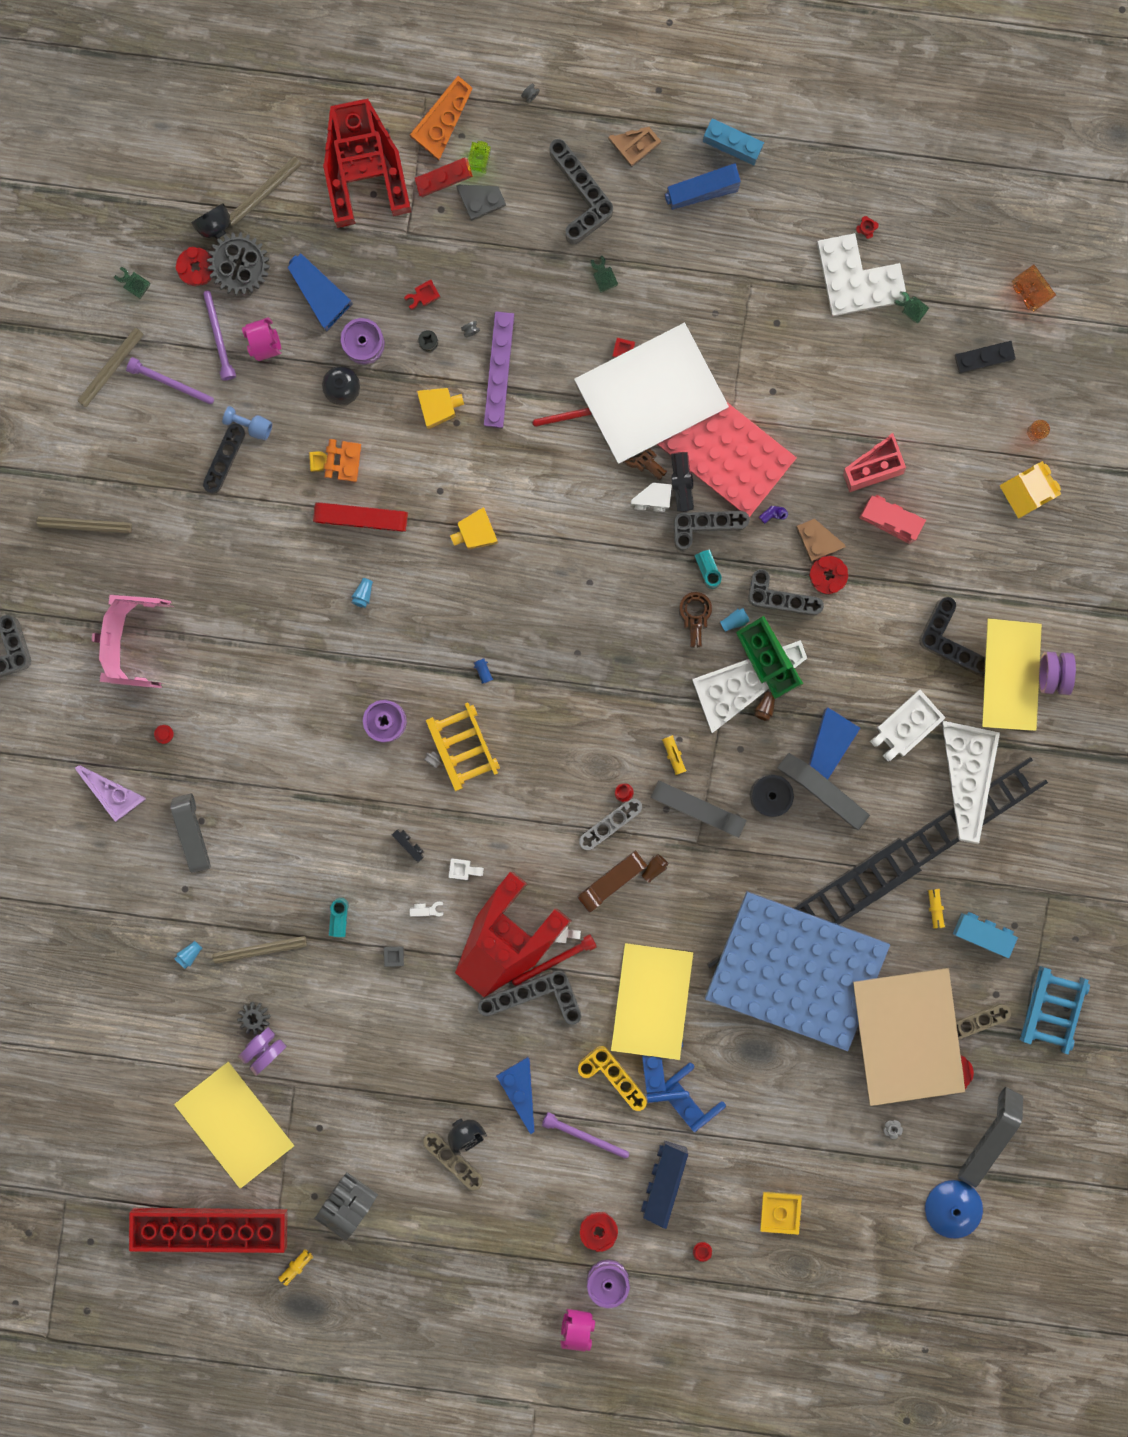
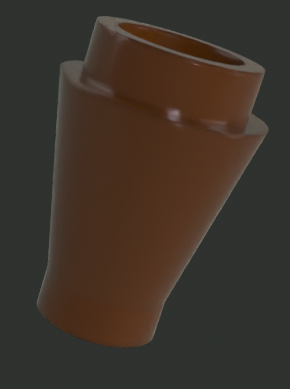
(766, 707)
(655, 867)

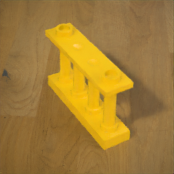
(451, 761)

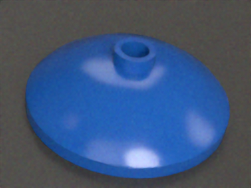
(944, 1200)

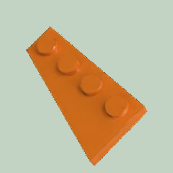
(438, 124)

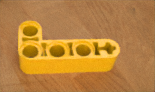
(616, 1080)

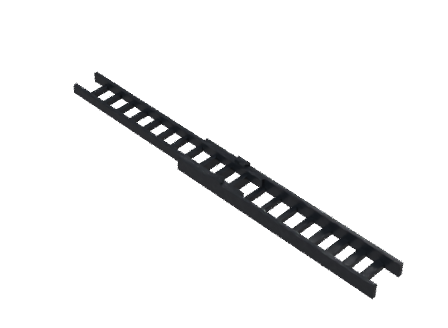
(898, 843)

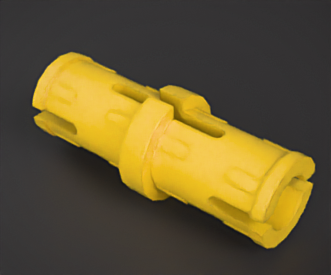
(674, 755)
(936, 908)
(295, 1267)

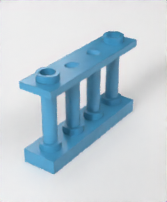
(1035, 1014)

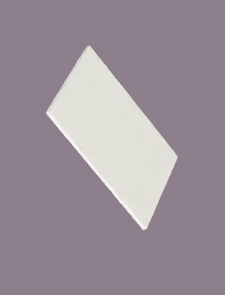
(651, 393)

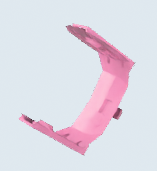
(111, 636)

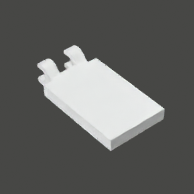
(908, 725)

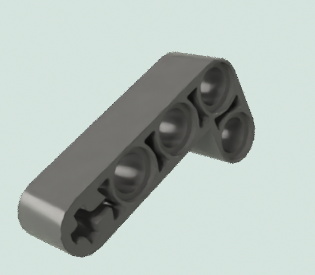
(711, 524)
(785, 597)
(189, 832)

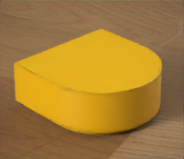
(317, 461)

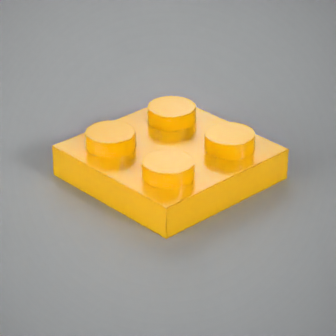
(780, 1213)

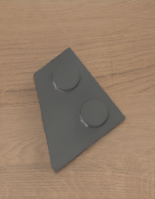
(480, 199)

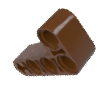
(612, 881)

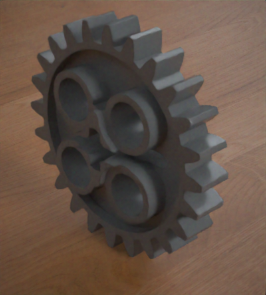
(254, 270)

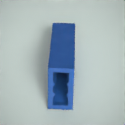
(704, 187)
(322, 295)
(831, 742)

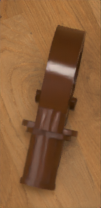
(649, 465)
(695, 629)

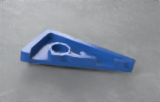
(517, 1085)

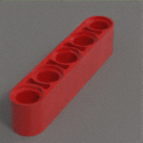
(360, 517)

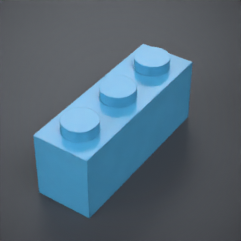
(733, 142)
(985, 934)

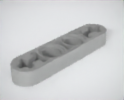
(608, 821)

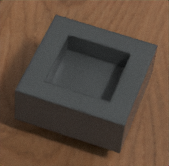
(394, 956)

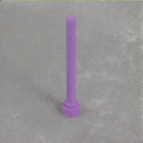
(134, 366)
(227, 371)
(551, 1121)

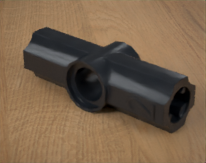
(682, 481)

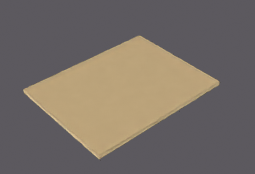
(909, 1036)

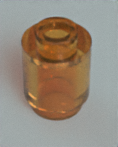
(1033, 432)

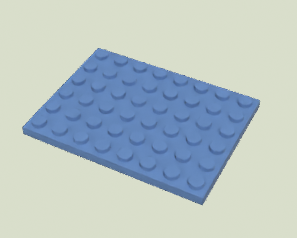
(795, 970)

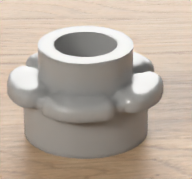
(433, 759)
(893, 1124)

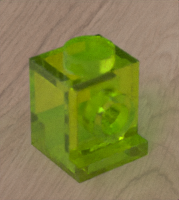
(476, 149)

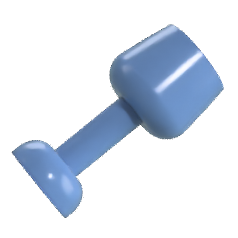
(257, 427)

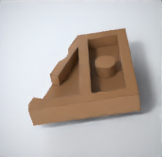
(635, 144)
(818, 540)

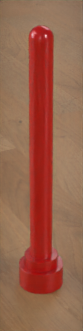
(561, 417)
(586, 944)

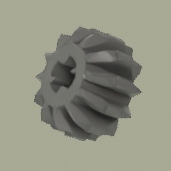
(247, 1020)

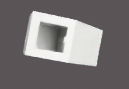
(654, 496)

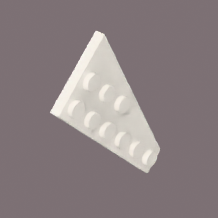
(735, 687)
(970, 766)

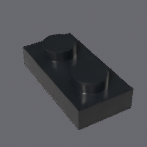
(414, 850)

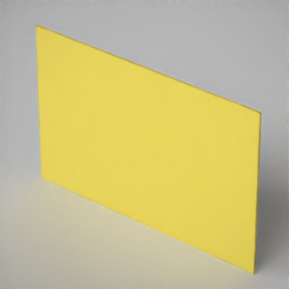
(1011, 674)
(652, 1001)
(234, 1125)

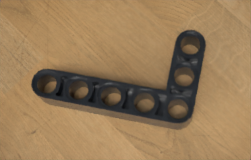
(939, 640)

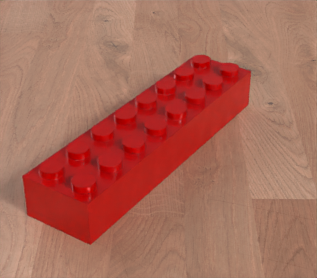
(208, 1230)

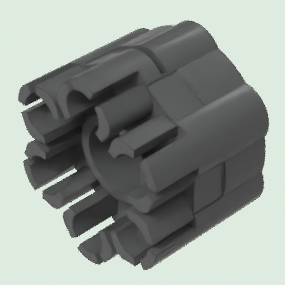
(350, 1206)

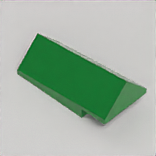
(769, 658)

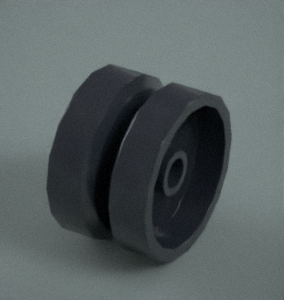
(760, 795)

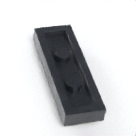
(985, 357)

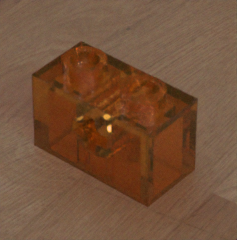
(1033, 278)

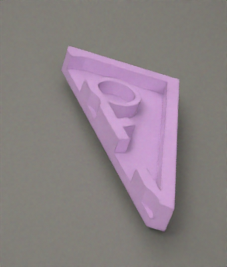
(114, 797)

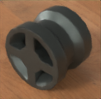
(431, 343)

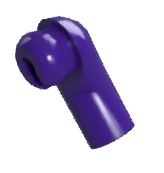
(773, 512)

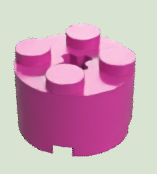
(262, 339)
(576, 1330)

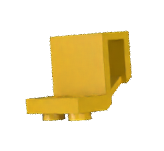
(1030, 489)

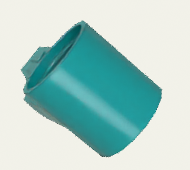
(708, 567)
(338, 920)

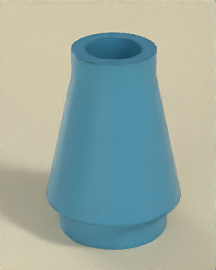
(362, 594)
(736, 619)
(188, 954)

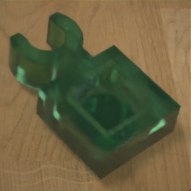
(604, 276)
(134, 284)
(913, 308)

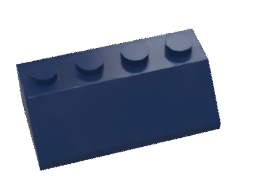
(665, 1183)

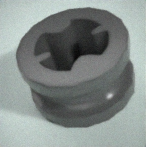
(530, 93)
(470, 329)

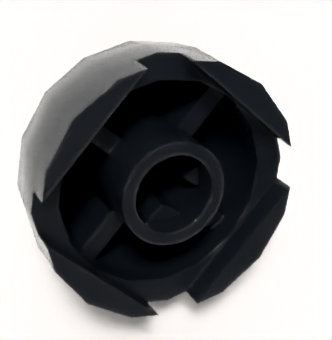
(213, 222)
(341, 385)
(465, 1135)

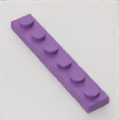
(499, 370)

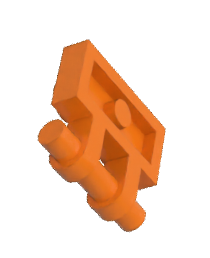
(348, 460)

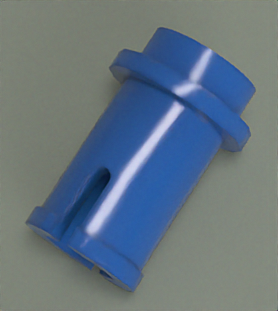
(483, 671)

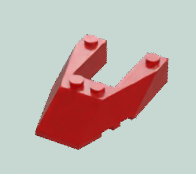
(360, 150)
(499, 947)

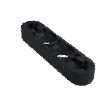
(226, 459)

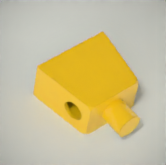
(438, 405)
(475, 531)

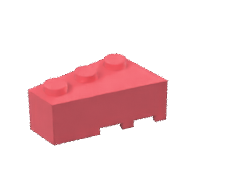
(876, 465)
(892, 519)

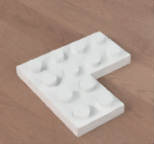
(851, 287)

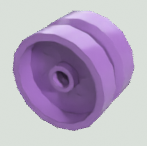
(352, 337)
(1057, 673)
(373, 721)
(259, 1048)
(608, 1295)

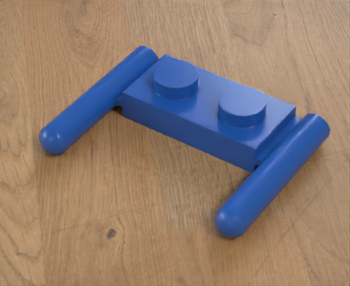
(655, 1081)
(687, 1107)

